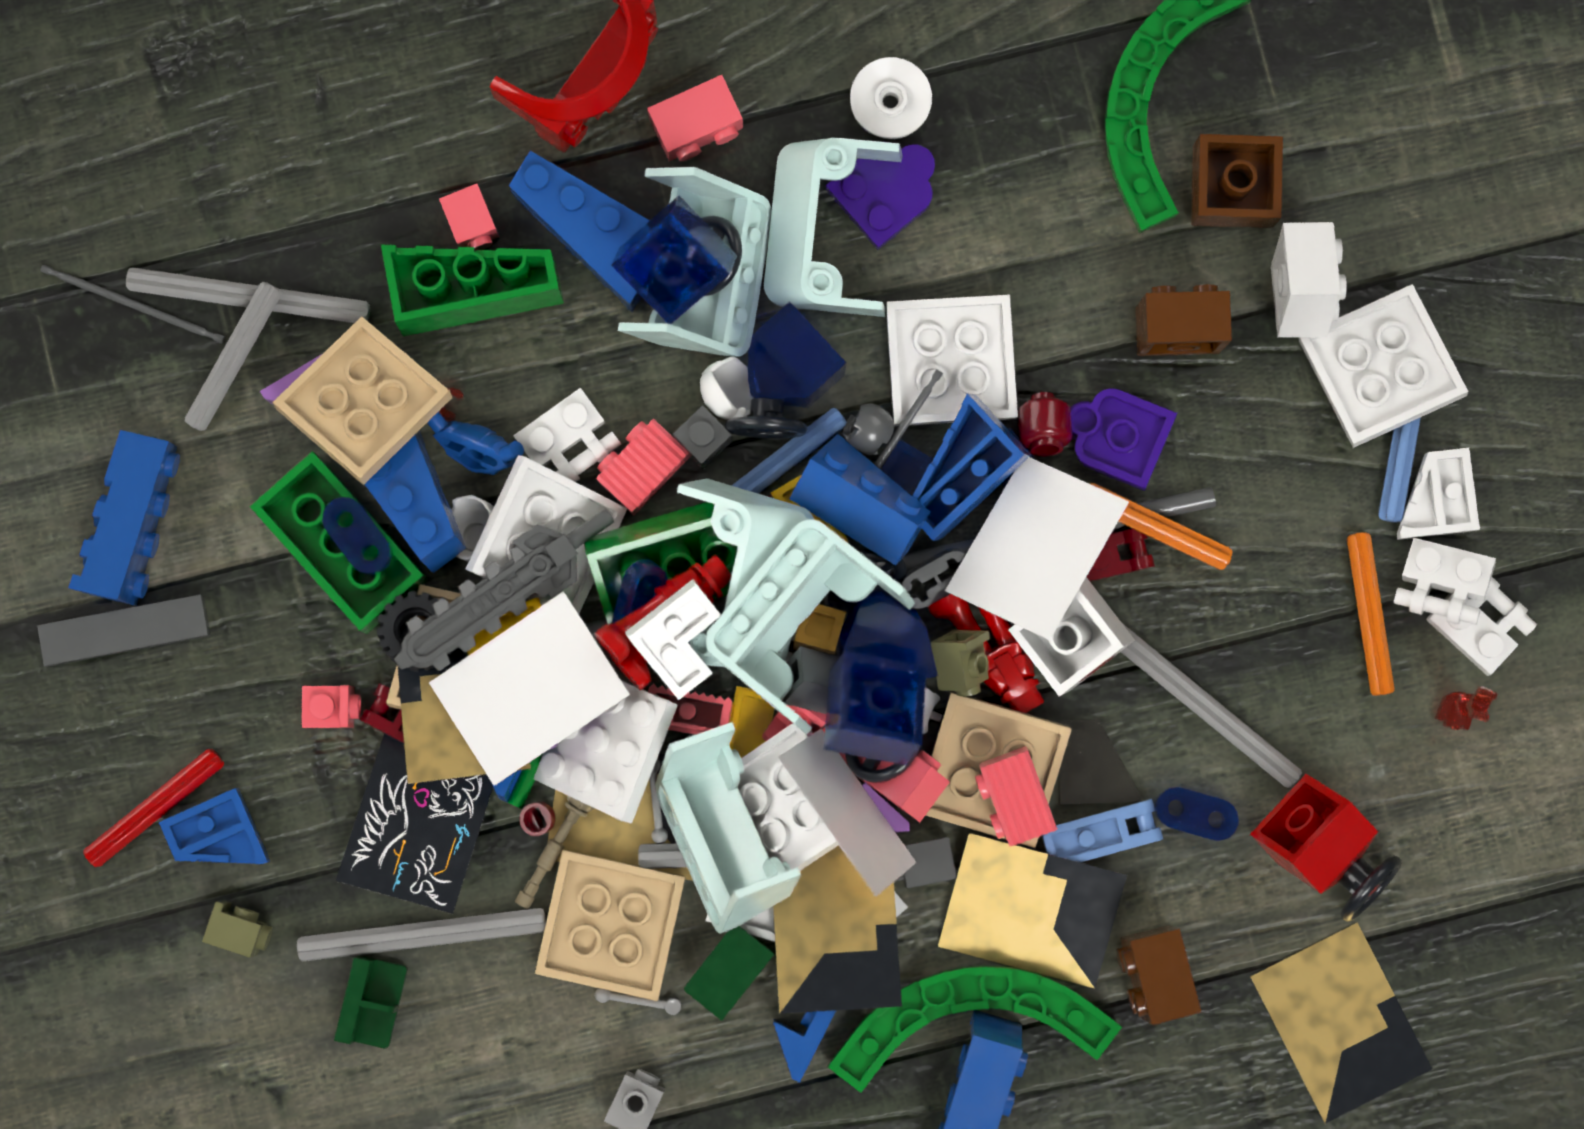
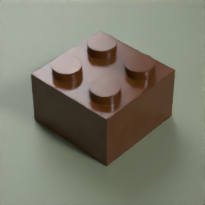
(1237, 181)
(1183, 321)
(1159, 975)

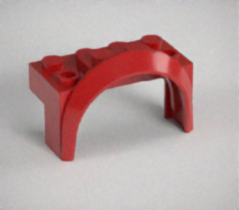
(595, 84)

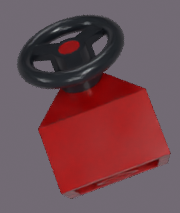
(1323, 843)

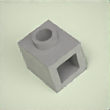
(635, 1101)

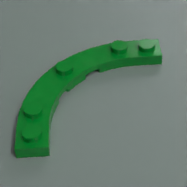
(1129, 99)
(968, 990)

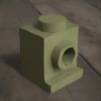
(961, 661)
(237, 930)

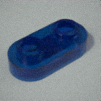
(358, 536)
(636, 594)
(1195, 813)

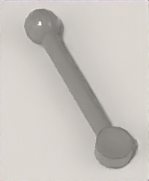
(659, 834)
(671, 1006)

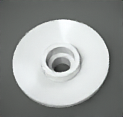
(891, 78)

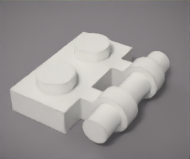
(561, 429)
(1446, 570)
(1487, 641)

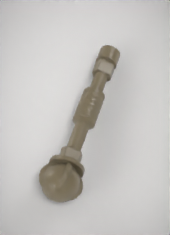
(552, 851)

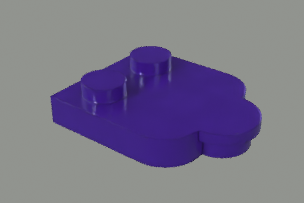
(886, 194)
(1121, 435)

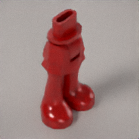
(612, 637)
(1009, 665)

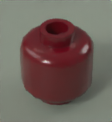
(1045, 424)

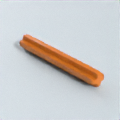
(1174, 534)
(1370, 614)

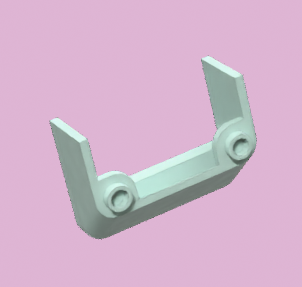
(789, 267)
(726, 319)
(751, 523)
(781, 598)
(716, 831)

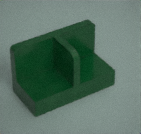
(728, 971)
(371, 1002)

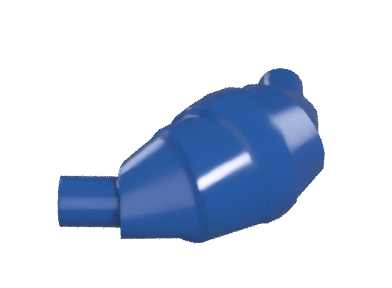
(475, 445)

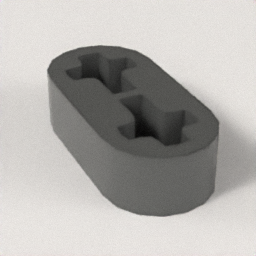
(928, 570)

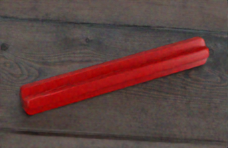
(153, 808)

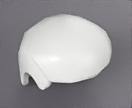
(726, 388)
(471, 517)

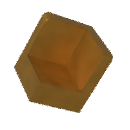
(820, 630)

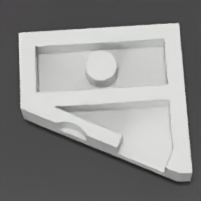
(1441, 497)

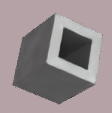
(703, 437)
(810, 679)
(933, 863)

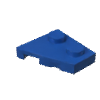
(215, 832)

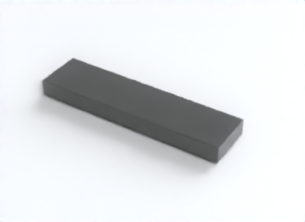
(123, 630)

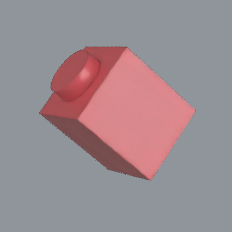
(469, 218)

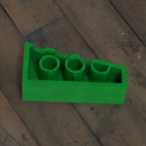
(466, 285)

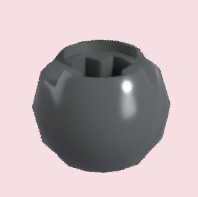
(869, 428)

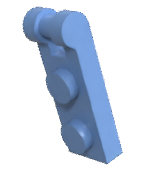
(1103, 833)

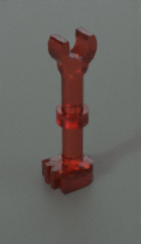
(1459, 708)

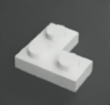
(665, 635)

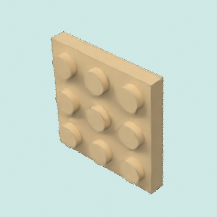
(362, 400)
(981, 731)
(610, 925)

